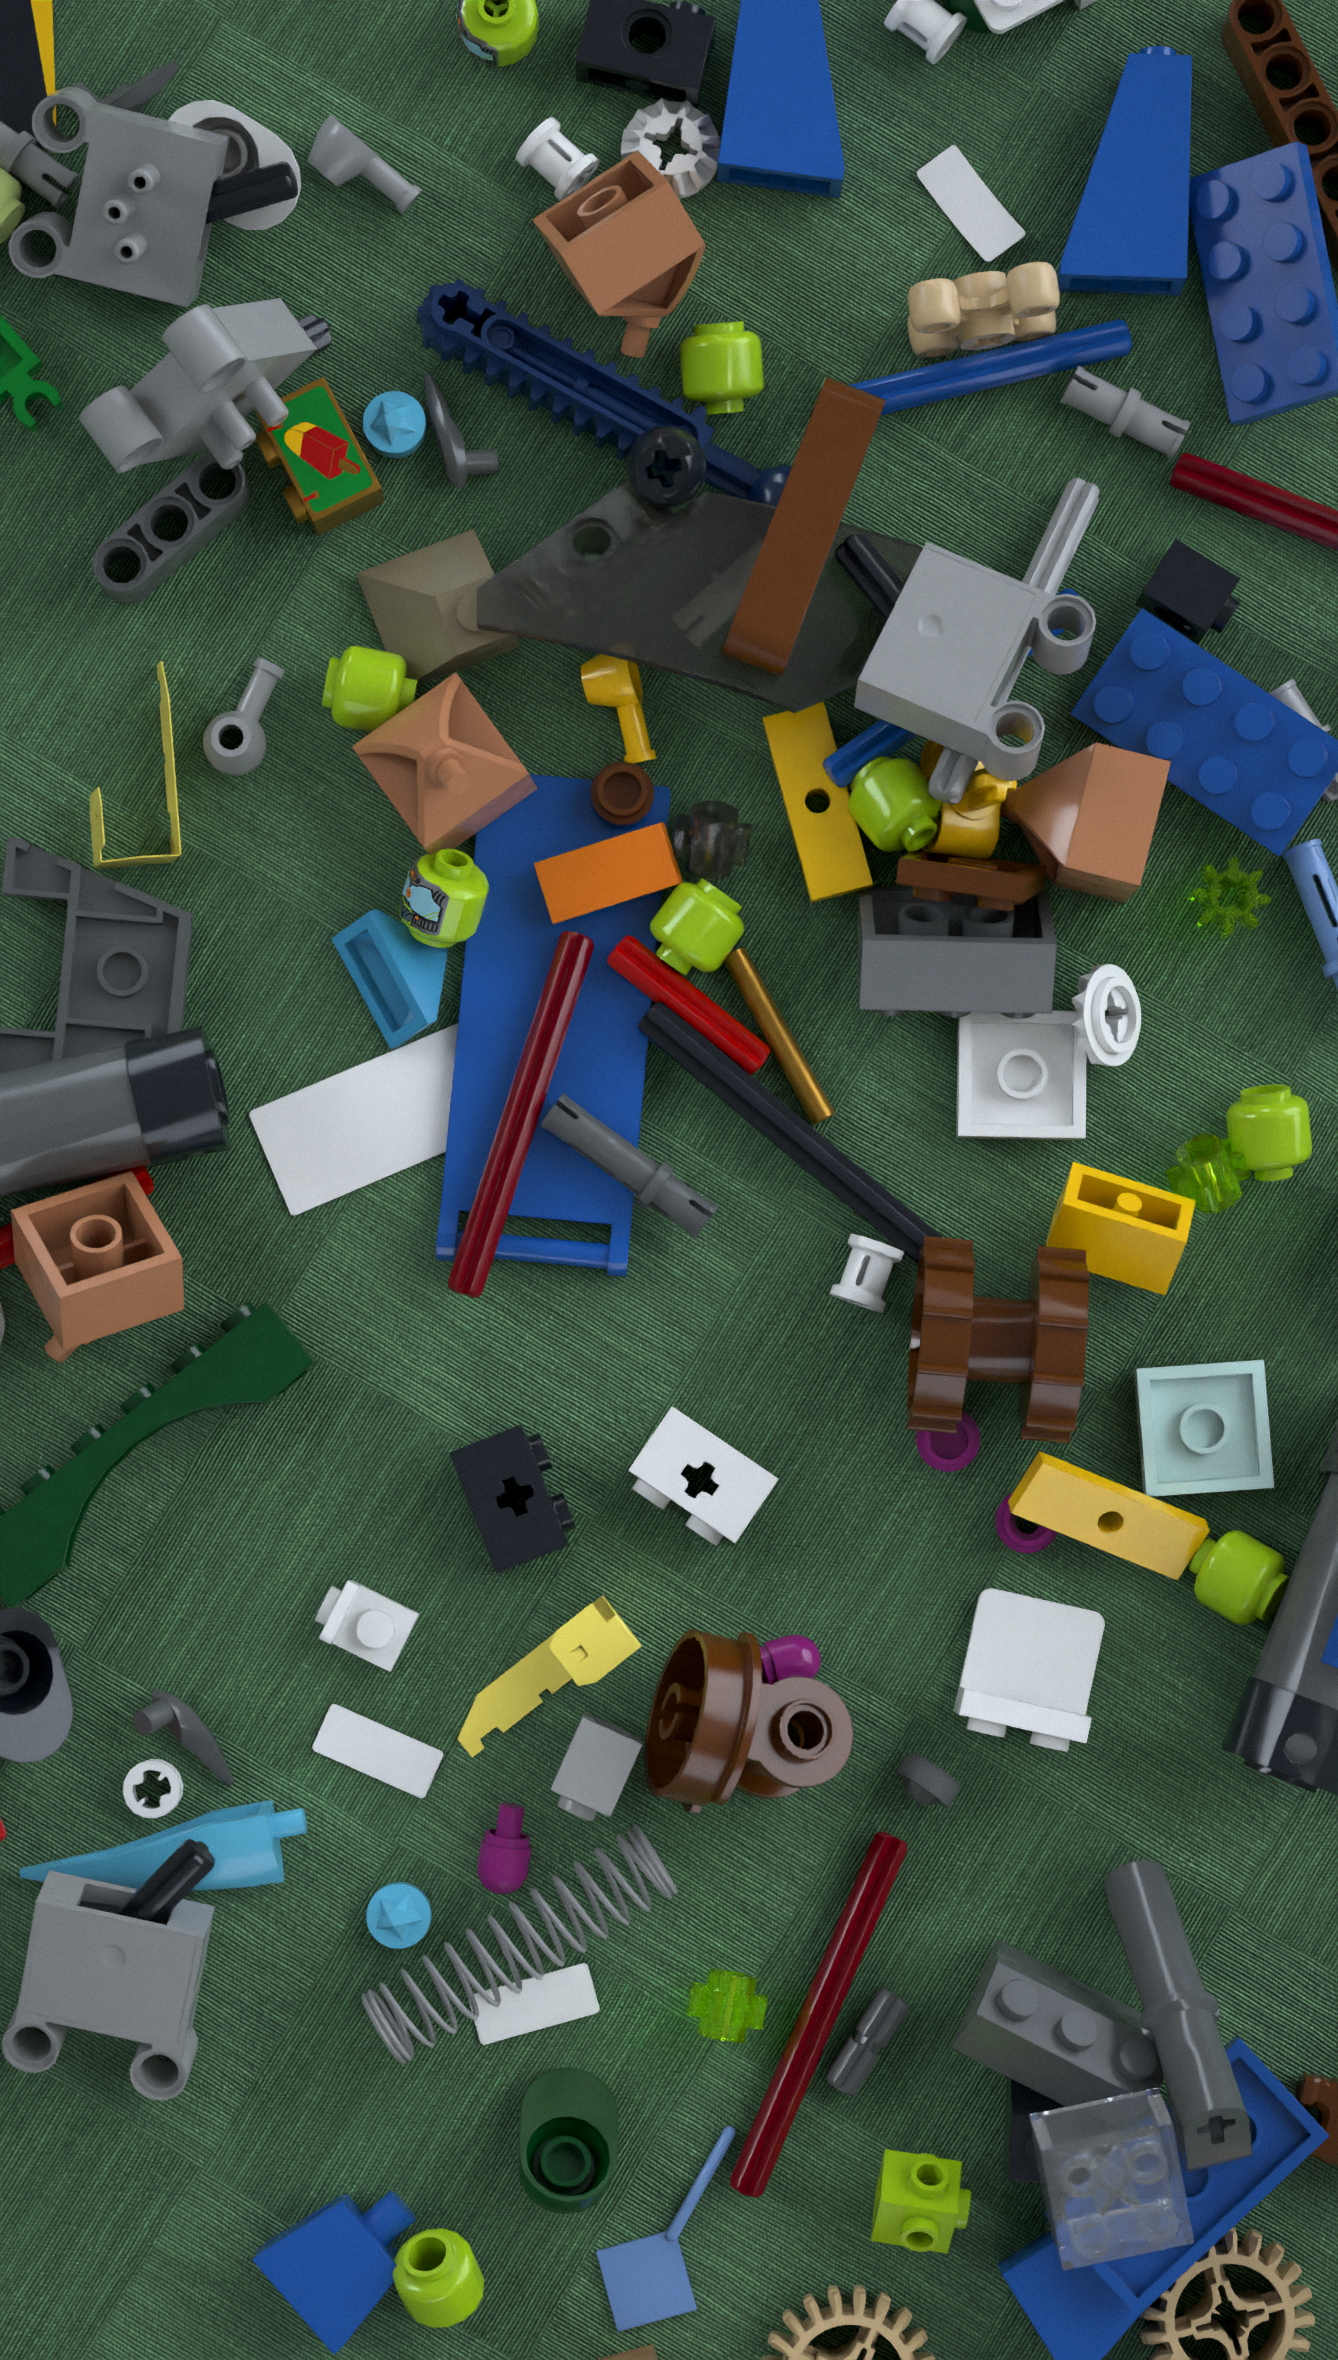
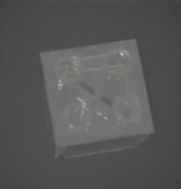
(1111, 2178)

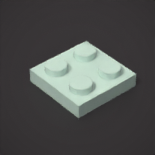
(1203, 1428)

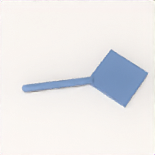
(648, 2274)

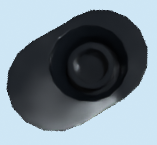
(33, 1689)

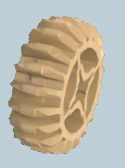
(1253, 2306)
(861, 2344)

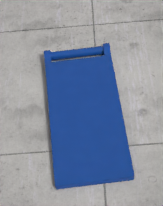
(602, 1050)

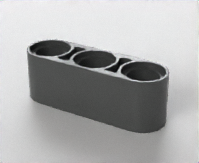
(161, 558)

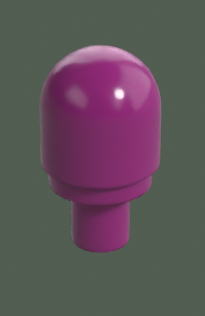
(789, 1657)
(505, 1852)

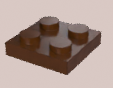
(995, 881)

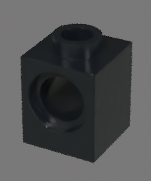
(1190, 592)

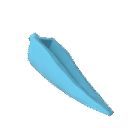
(238, 1837)

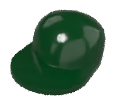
(567, 2140)

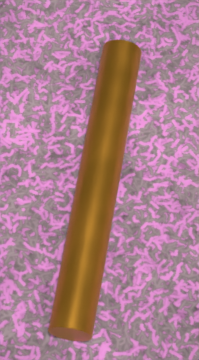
(778, 1036)

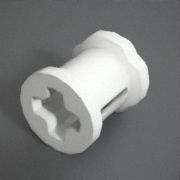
(926, 25)
(556, 159)
(866, 1273)

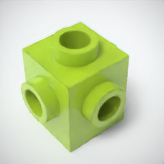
(918, 2201)

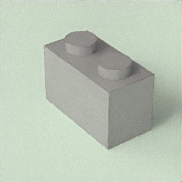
(595, 1767)

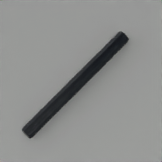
(785, 1130)

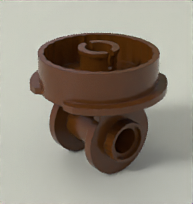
(726, 1729)

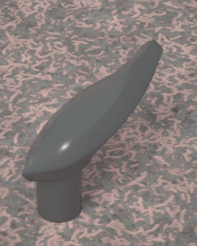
(139, 93)
(455, 459)
(187, 1726)

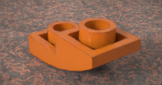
(608, 873)

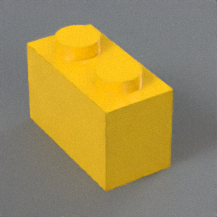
(1123, 1225)

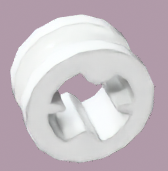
(167, 1801)

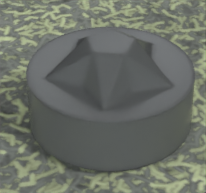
(926, 1782)

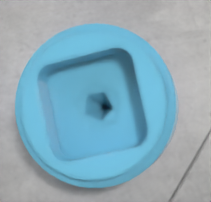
(394, 424)
(398, 1915)

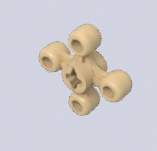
(982, 310)

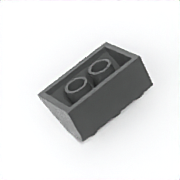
(953, 955)
(1055, 2032)

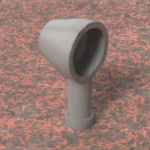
(344, 156)
(244, 718)

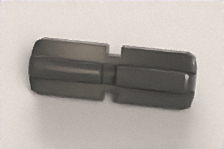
(860, 2053)

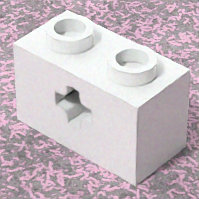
(739, 1480)

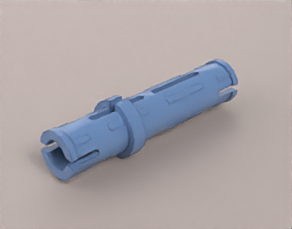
(1309, 864)

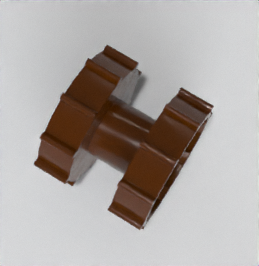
(998, 1339)

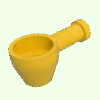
(618, 684)

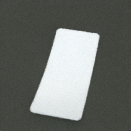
(970, 204)

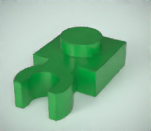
(16, 369)

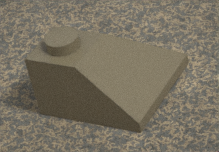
(429, 607)

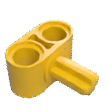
(973, 823)

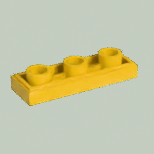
(825, 841)
(1108, 1516)

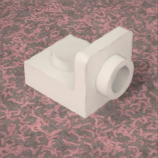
(366, 1623)

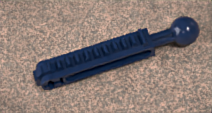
(577, 386)

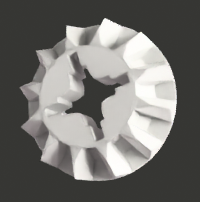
(698, 135)
(1110, 1037)

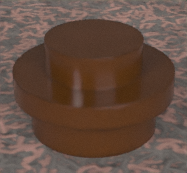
(622, 794)

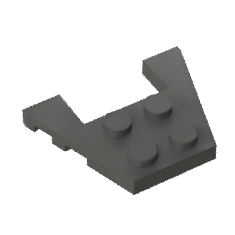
(119, 960)

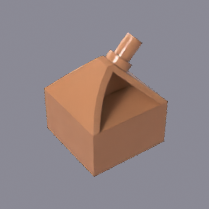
(626, 246)
(445, 766)
(1092, 818)
(97, 1261)

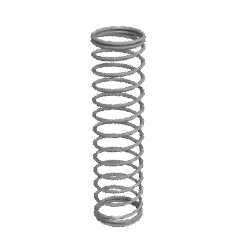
(395, 2032)

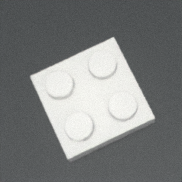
(1020, 1077)

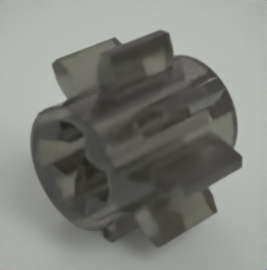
(711, 840)

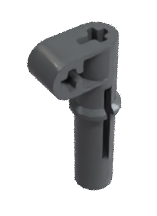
(1178, 2018)

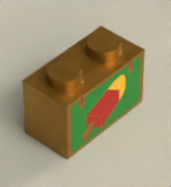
(320, 459)

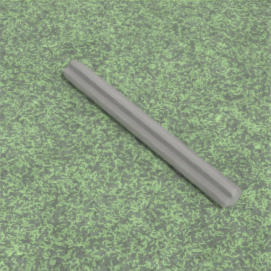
(1045, 573)

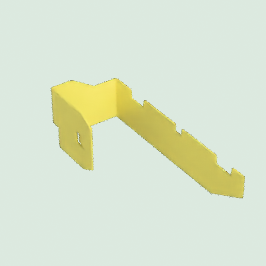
(97, 825)
(578, 1650)

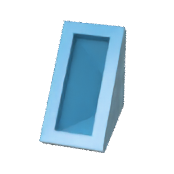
(393, 974)

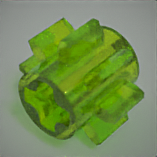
(1227, 880)
(1208, 1172)
(727, 2005)

